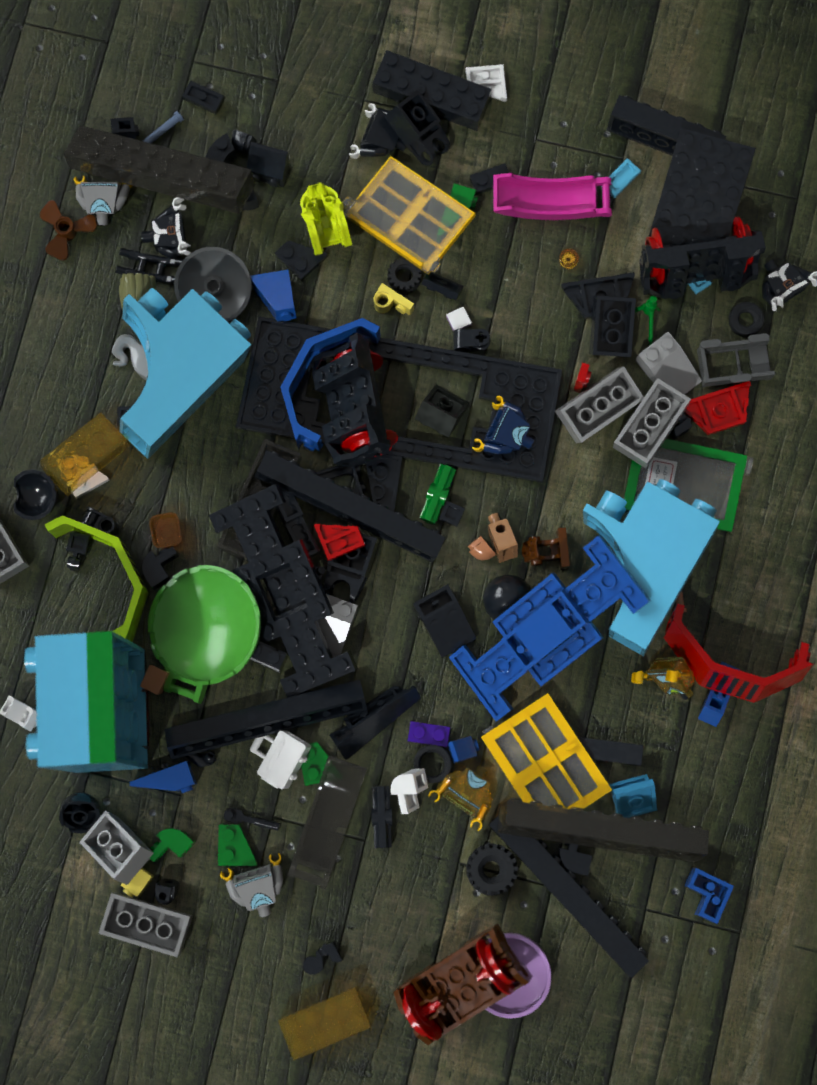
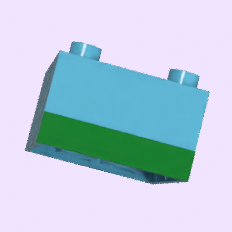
(88, 703)

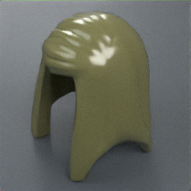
(135, 285)

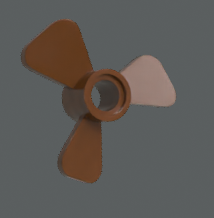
(59, 244)

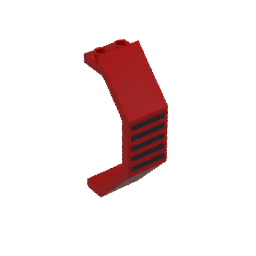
(727, 679)

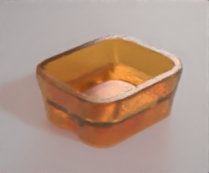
(165, 530)

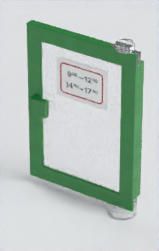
(699, 474)

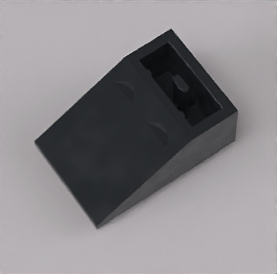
(444, 620)

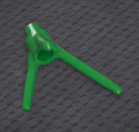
(649, 309)

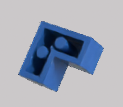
(714, 893)

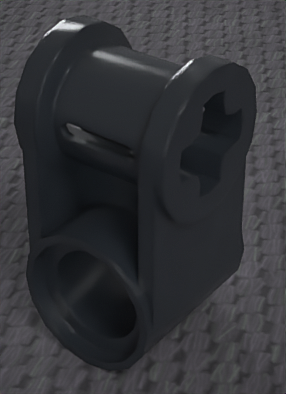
(468, 340)
(98, 520)

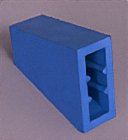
(276, 293)

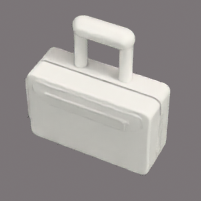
(282, 759)

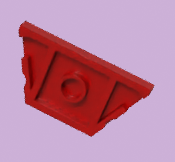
(720, 408)

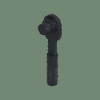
(237, 816)

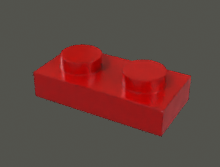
(582, 378)

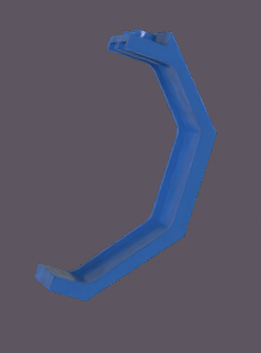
(311, 348)

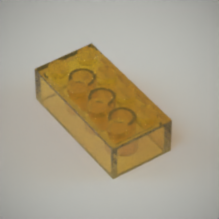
(84, 454)
(324, 1023)

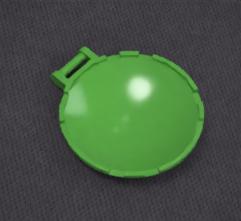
(203, 628)

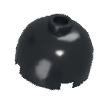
(79, 812)

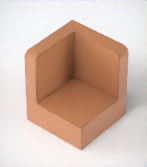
(154, 680)

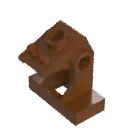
(558, 550)

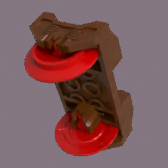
(461, 985)

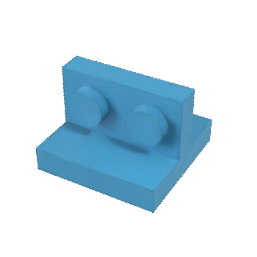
(634, 796)

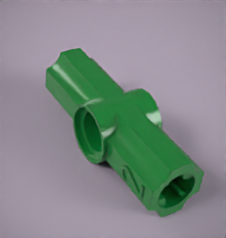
(437, 494)

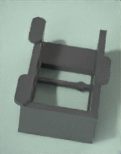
(757, 353)

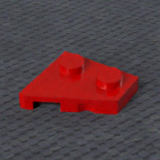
(339, 539)

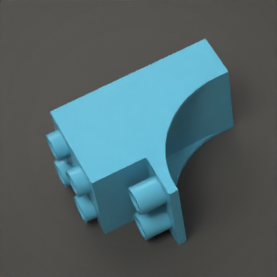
(187, 361)
(659, 549)

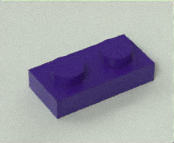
(428, 734)

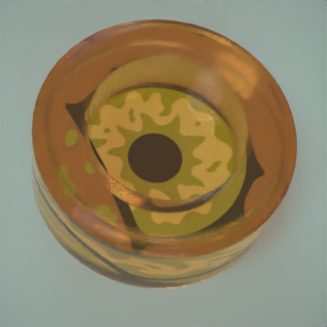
(568, 258)

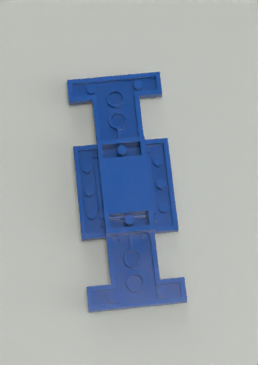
(543, 622)

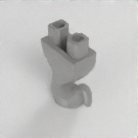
(137, 354)

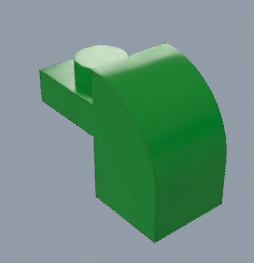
(174, 839)

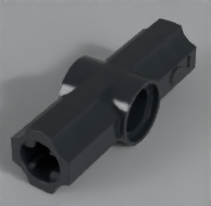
(381, 817)

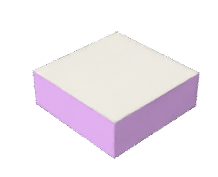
(458, 319)

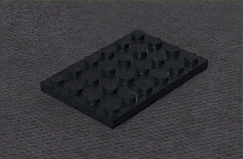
(701, 189)

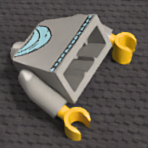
(101, 197)
(256, 887)

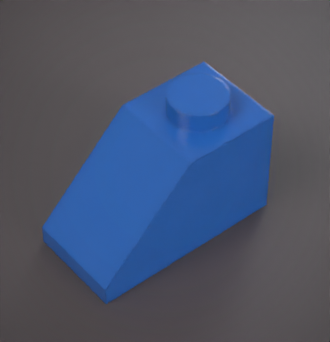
(463, 749)

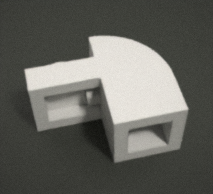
(19, 713)
(407, 787)

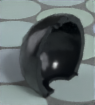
(35, 494)
(503, 593)

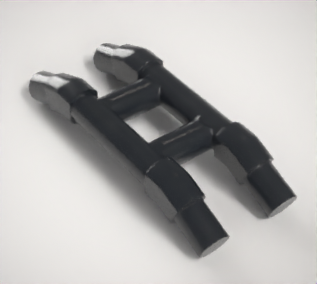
(143, 259)

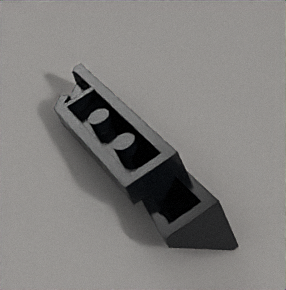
(367, 724)

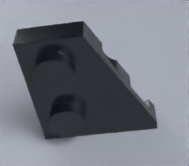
(299, 258)

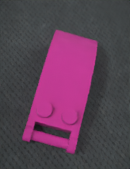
(550, 197)

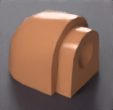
(481, 550)

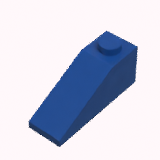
(714, 705)
(172, 779)

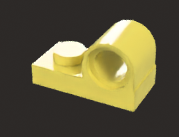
(402, 304)

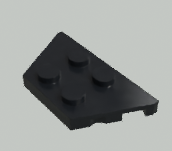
(582, 292)

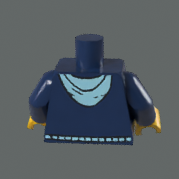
(506, 431)

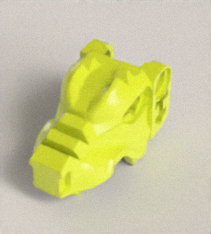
(324, 217)

